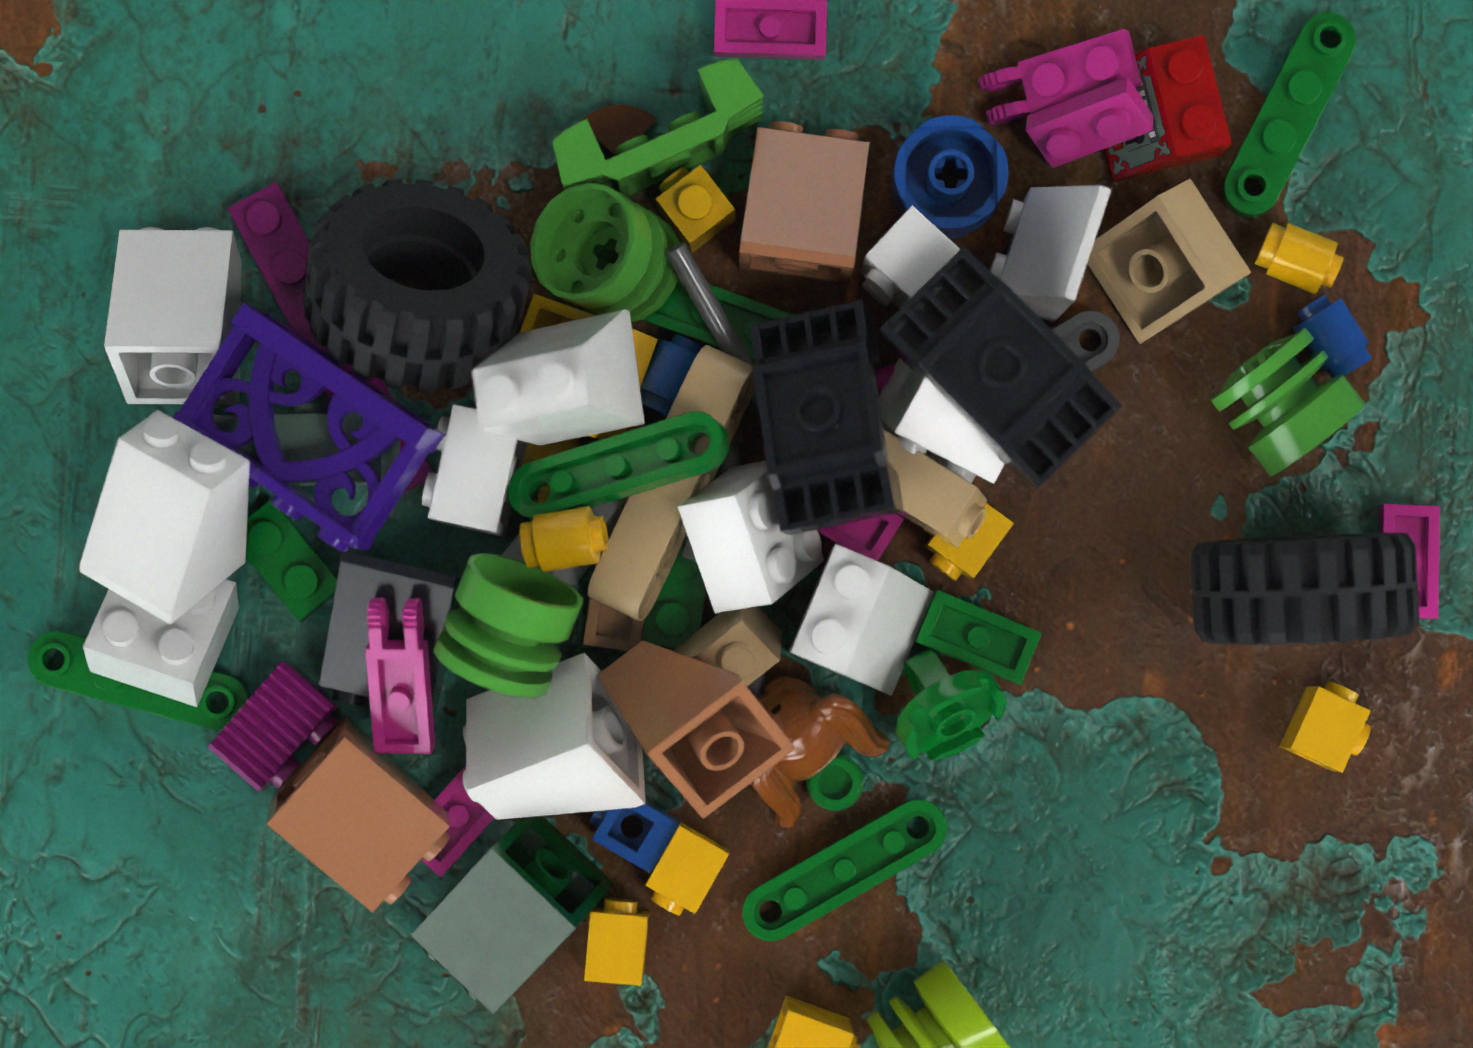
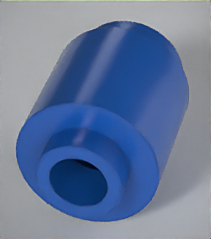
(1336, 334)
(666, 373)

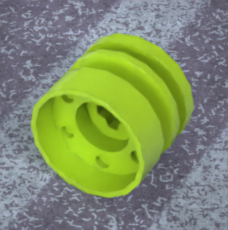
(945, 1021)

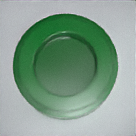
(836, 784)

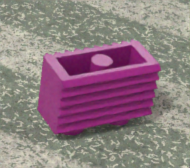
(275, 727)

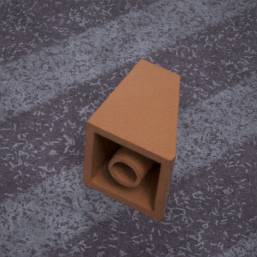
(804, 203)
(695, 723)
(359, 816)

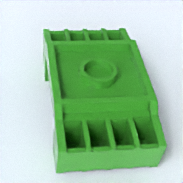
(732, 107)

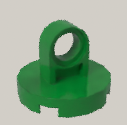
(946, 707)

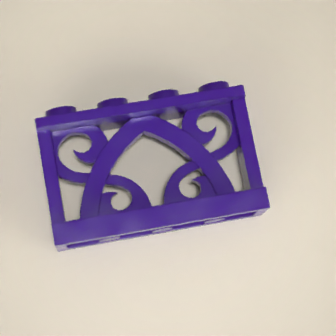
(383, 426)

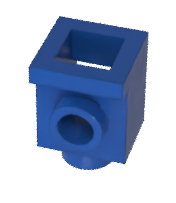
(642, 849)

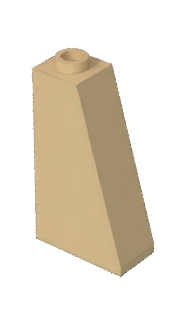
(935, 495)

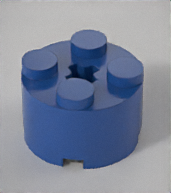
(971, 155)

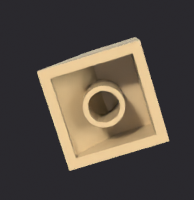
(1165, 261)

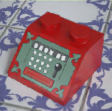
(1186, 112)

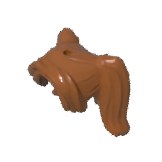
(818, 732)

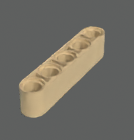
(650, 523)

